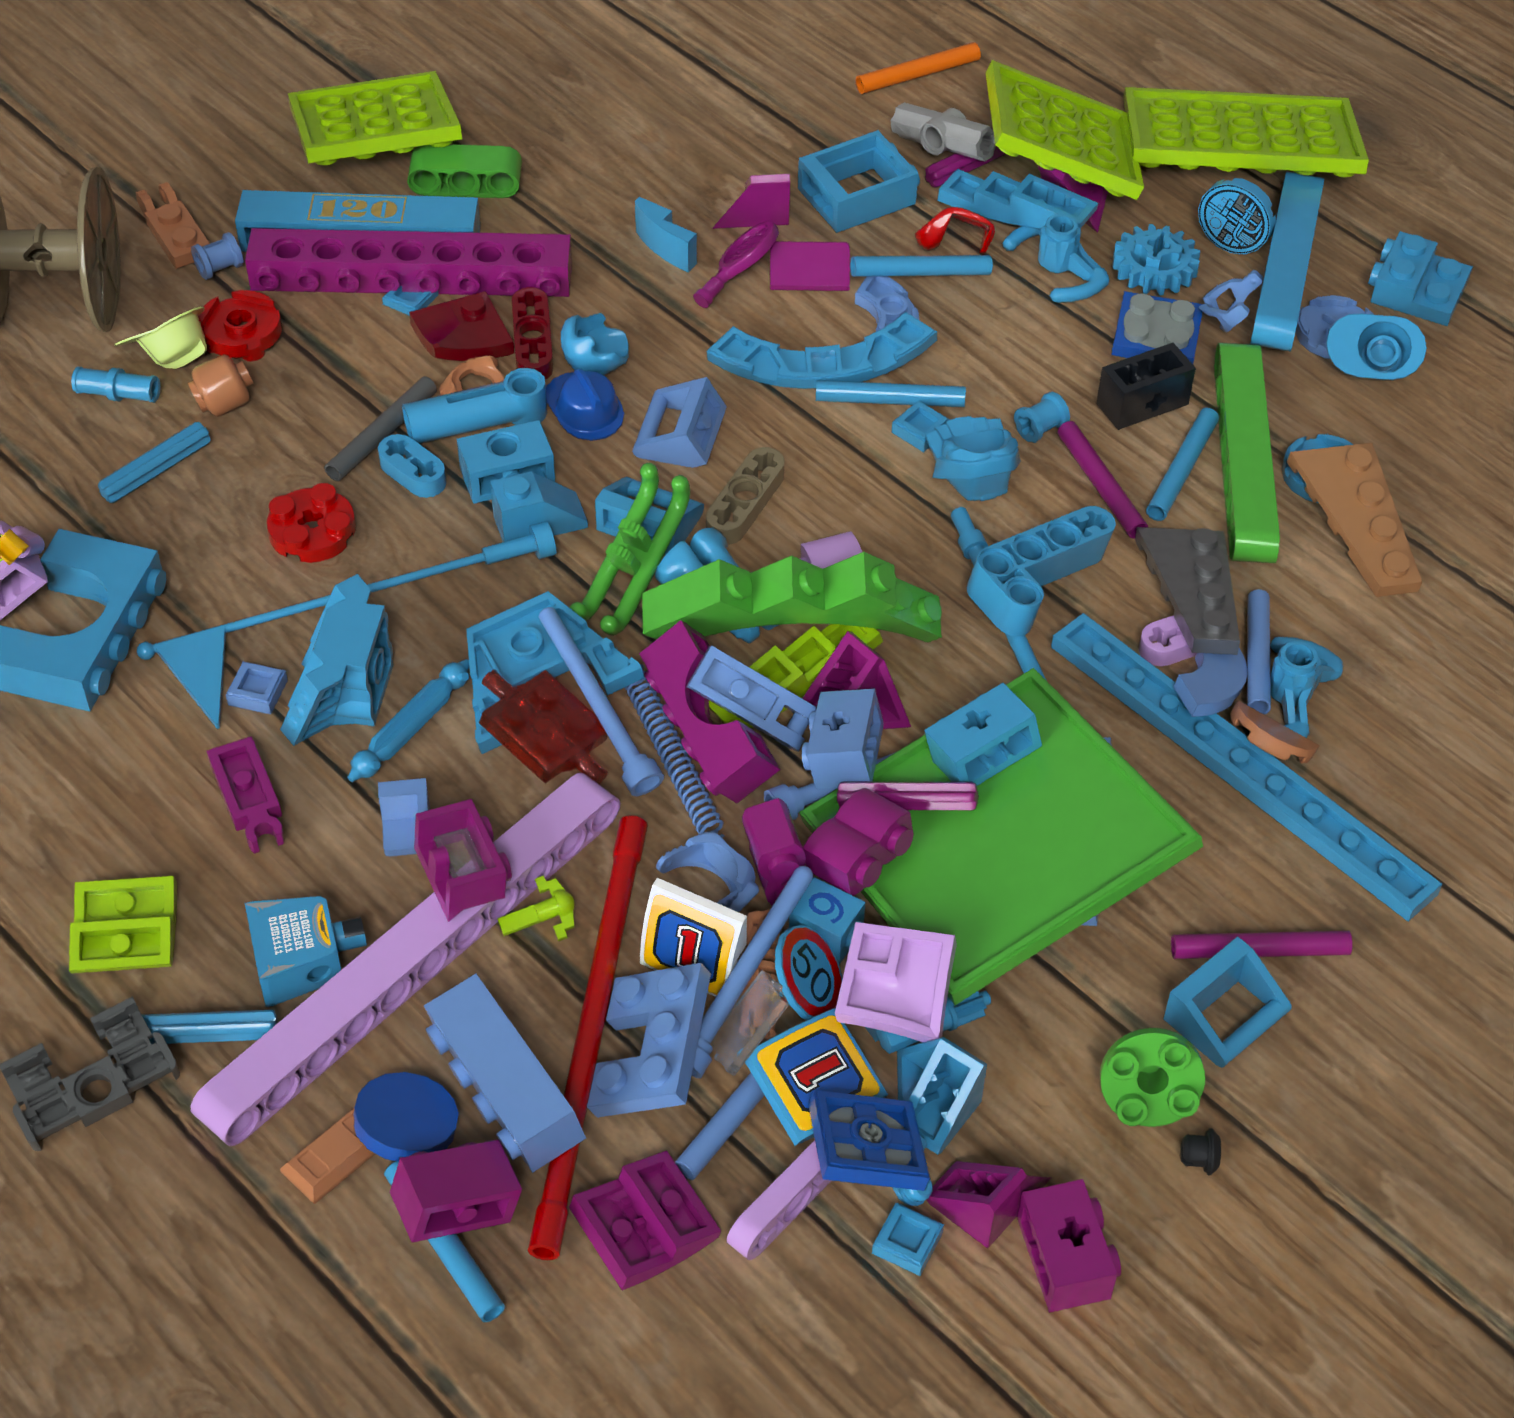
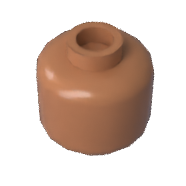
(220, 385)

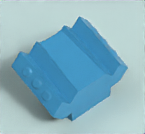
(343, 666)

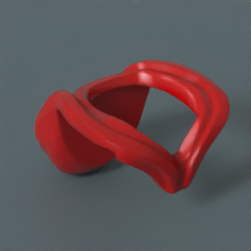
(932, 233)

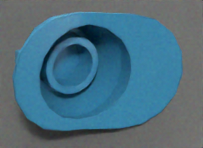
(1376, 346)

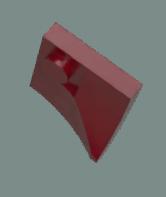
(462, 329)

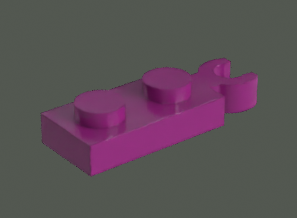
(247, 790)

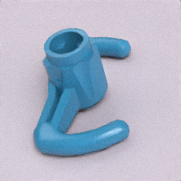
(1061, 252)
(1296, 676)

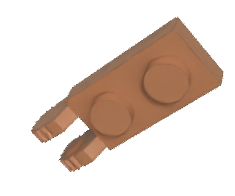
(172, 225)

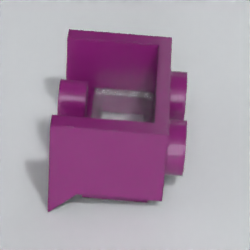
(460, 857)

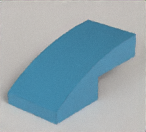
(663, 237)

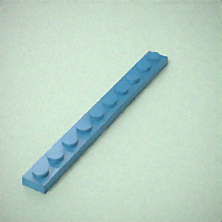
(1249, 769)

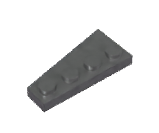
(1198, 584)

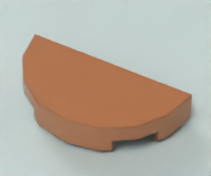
(1271, 735)

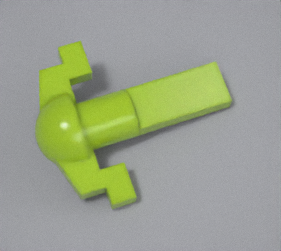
(560, 904)

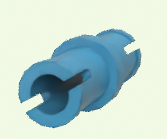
(116, 384)

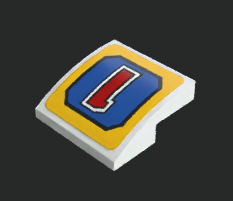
(691, 930)

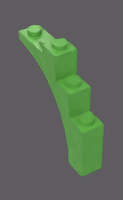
(792, 591)

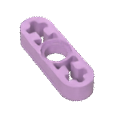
(778, 1205)

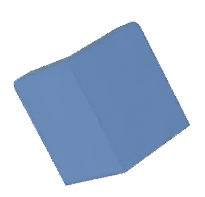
(398, 807)

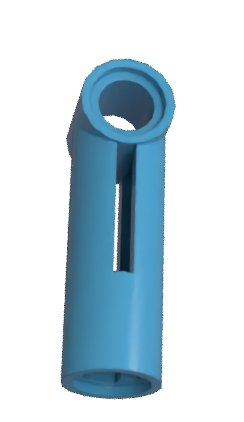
(514, 400)

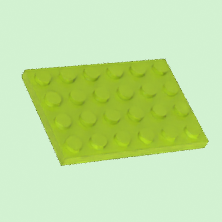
(1244, 131)

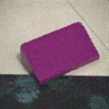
(810, 266)

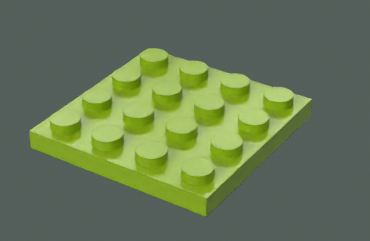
(374, 117)
(1062, 130)

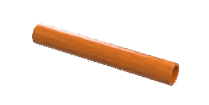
(918, 68)

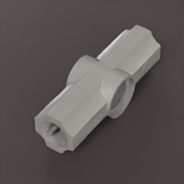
(943, 131)

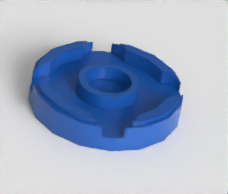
(404, 1115)

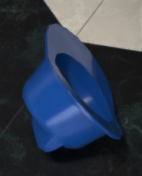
(585, 404)

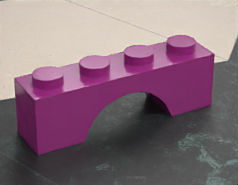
(729, 753)

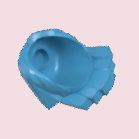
(974, 456)

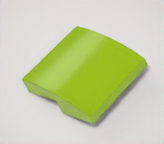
(123, 924)

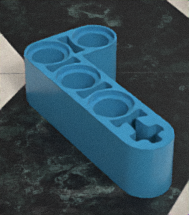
(1011, 572)

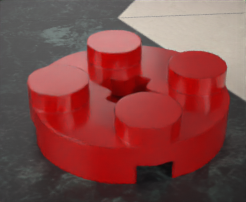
(246, 341)
(319, 504)

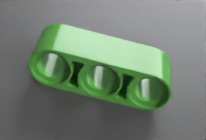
(465, 171)

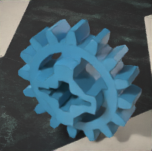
(1156, 259)

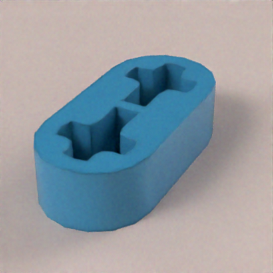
(417, 461)

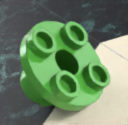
(1152, 1077)

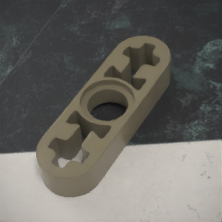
(746, 479)

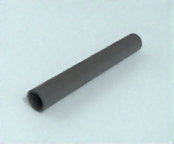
(379, 429)

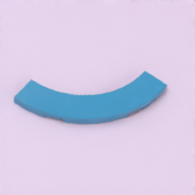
(860, 362)

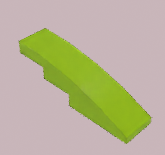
(801, 661)

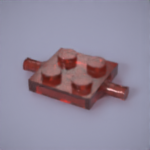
(544, 726)

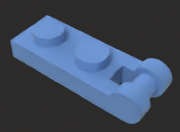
(751, 697)

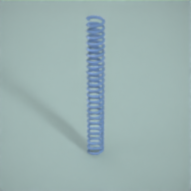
(665, 758)

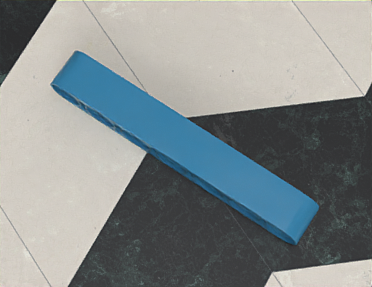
(1287, 262)

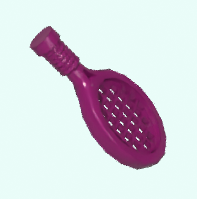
(737, 258)

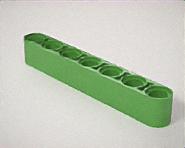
(1246, 454)

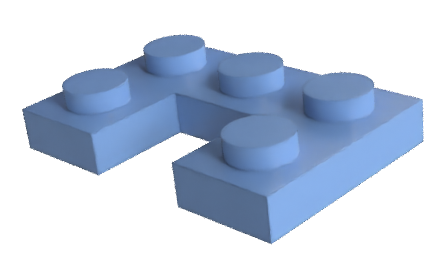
(672, 1010)

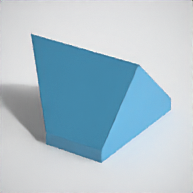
(942, 1085)

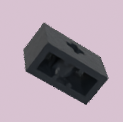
(1145, 385)

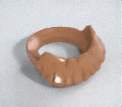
(481, 366)

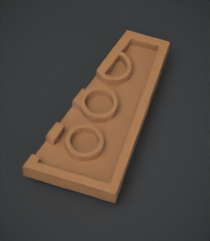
(1362, 512)

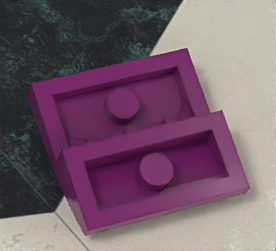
(644, 1220)

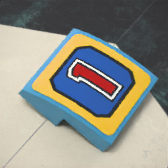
(810, 1058)

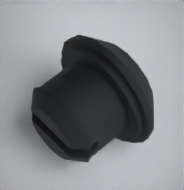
(1202, 1151)

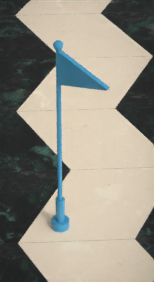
(200, 656)

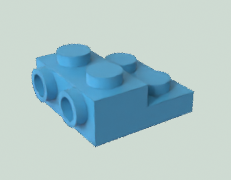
(1417, 279)

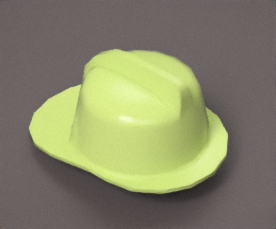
(175, 341)

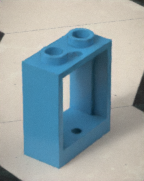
(822, 170)

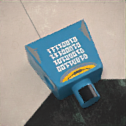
(298, 945)

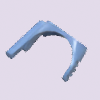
(714, 854)

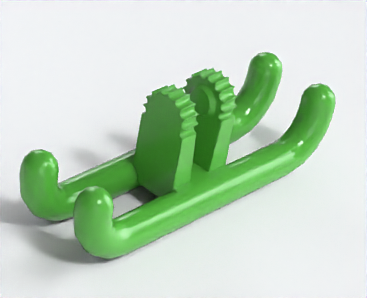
(635, 551)

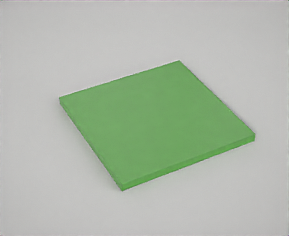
(1037, 854)

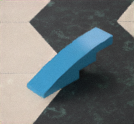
(1014, 202)

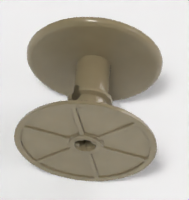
(88, 249)

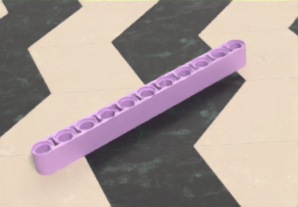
(394, 969)

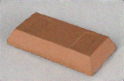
(327, 1160)

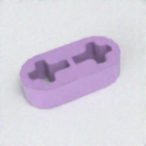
(1164, 632)

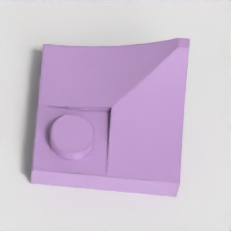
(897, 981)

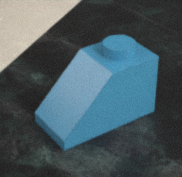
(532, 500)

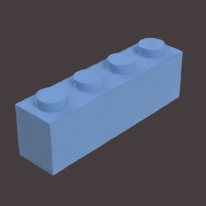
(504, 1073)

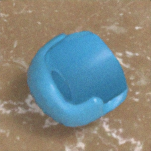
(593, 345)

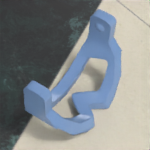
(1238, 310)

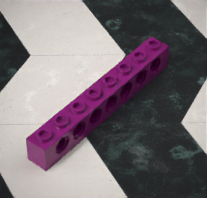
(411, 259)

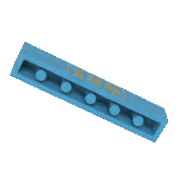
(353, 212)

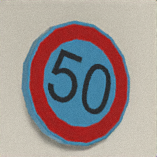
(807, 971)

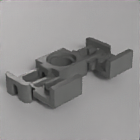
(53, 1109)

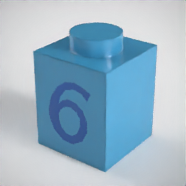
(829, 913)

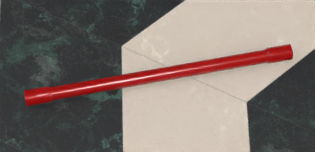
(552, 1211)

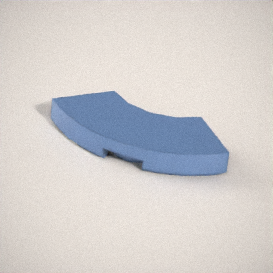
(884, 300)
(1213, 684)

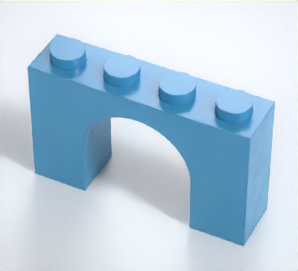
(79, 665)

